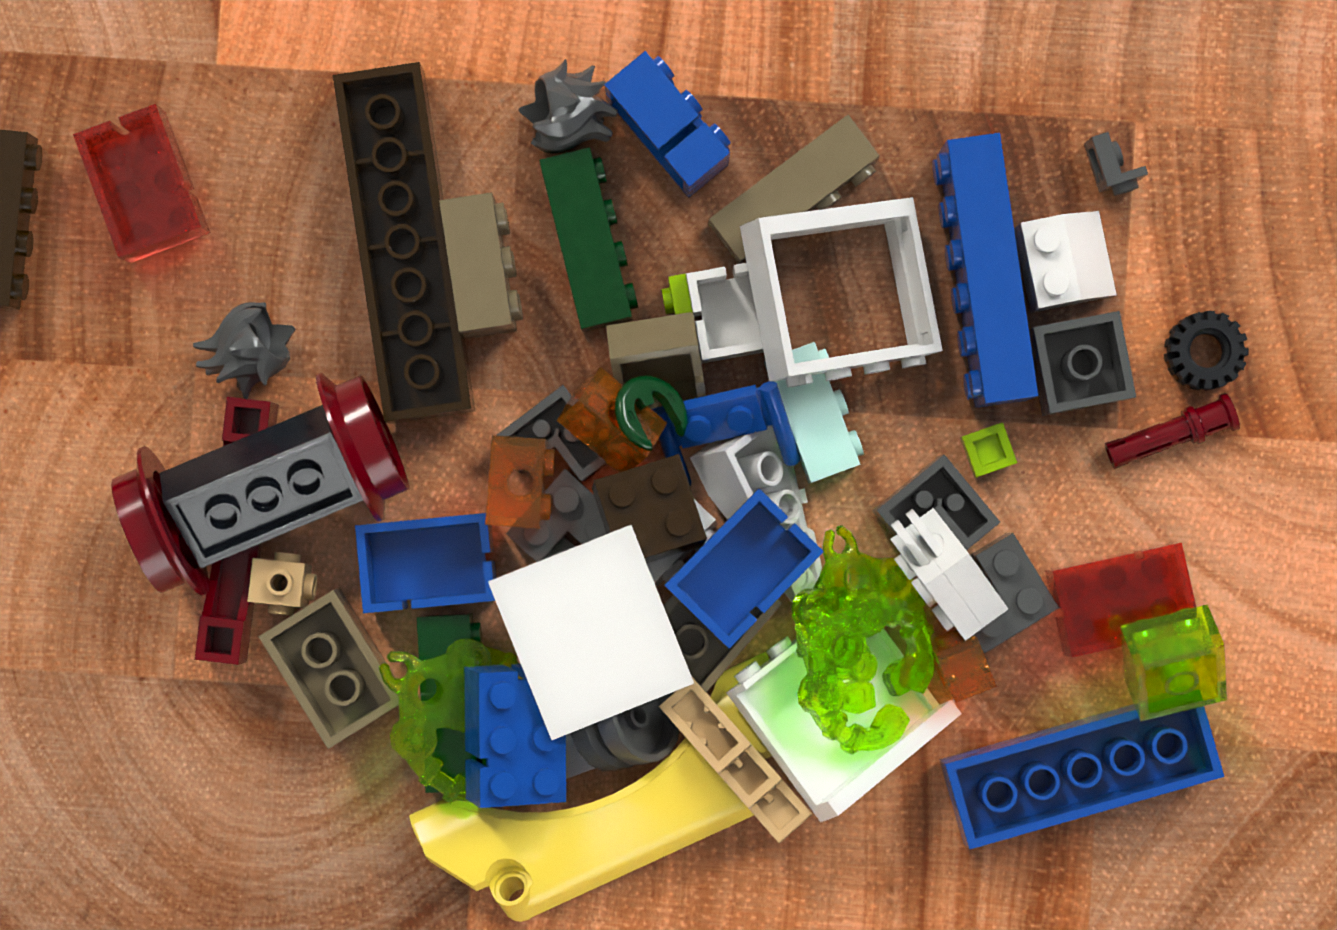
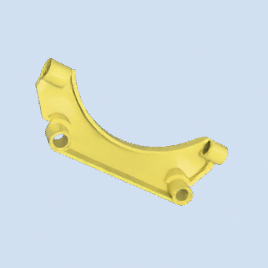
(591, 844)

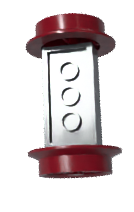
(258, 486)

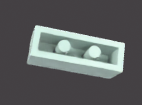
(818, 422)

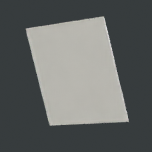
(591, 632)

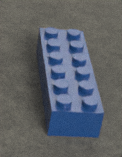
(986, 271)
(1077, 771)

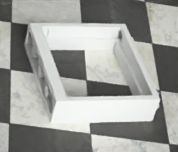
(909, 273)

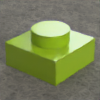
(676, 297)
(988, 450)

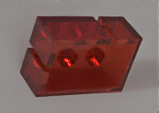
(141, 184)
(1115, 592)

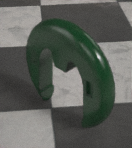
(641, 392)

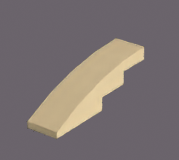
(736, 760)

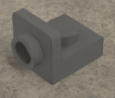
(1105, 162)

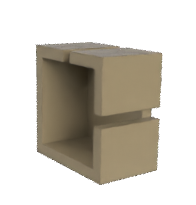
(660, 349)

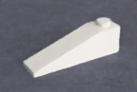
(743, 464)

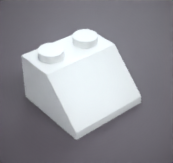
(1064, 260)

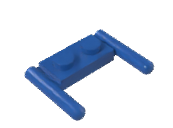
(730, 416)

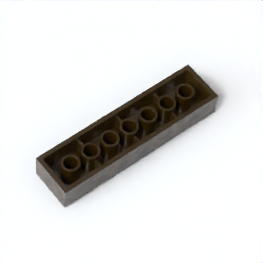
(403, 242)

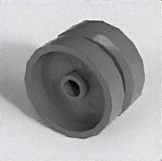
(628, 738)

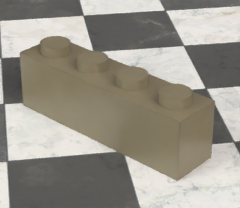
(800, 183)

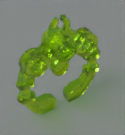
(830, 593)
(840, 652)
(415, 732)

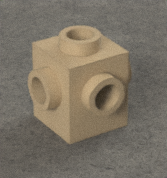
(267, 579)

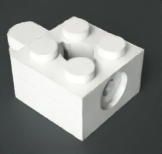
(945, 574)

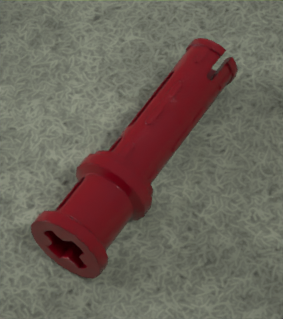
(1190, 426)

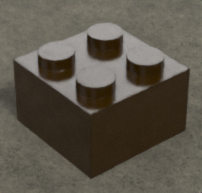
(656, 504)

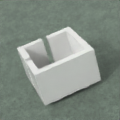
(727, 312)

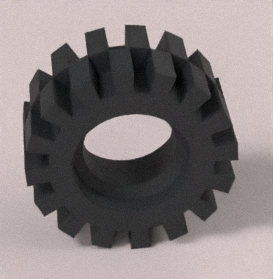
(1232, 350)

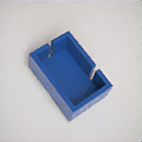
(668, 123)
(425, 561)
(743, 567)
(512, 736)

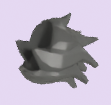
(567, 110)
(247, 347)

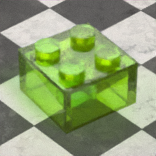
(1174, 662)

